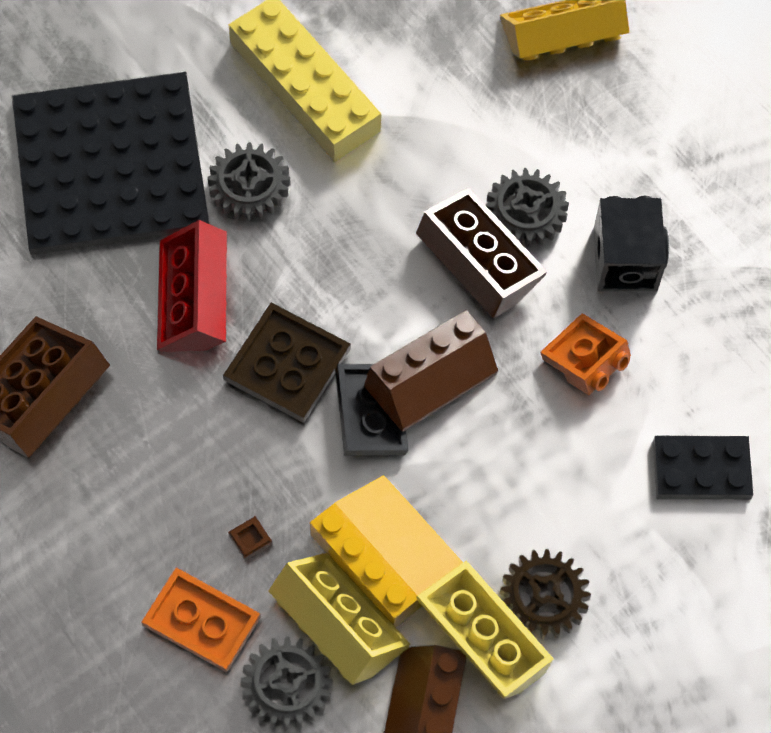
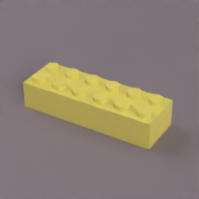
(305, 78)

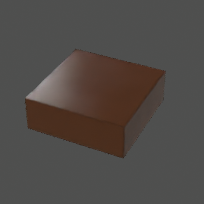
(250, 538)

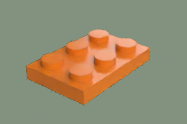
(201, 619)

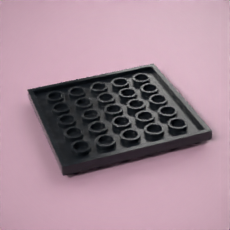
(108, 162)

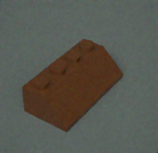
(480, 252)
(432, 371)
(426, 690)

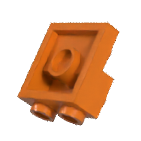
(587, 354)

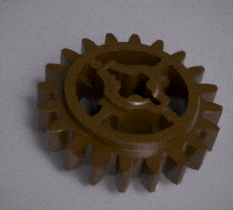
(551, 603)

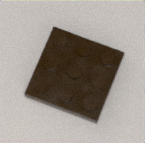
(287, 362)

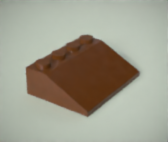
(42, 381)

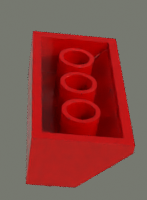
(192, 289)

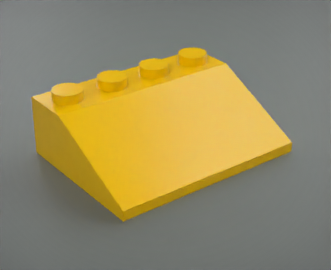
(384, 547)

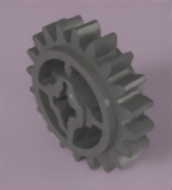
(234, 173)
(532, 197)
(297, 676)

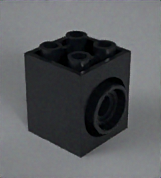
(630, 244)

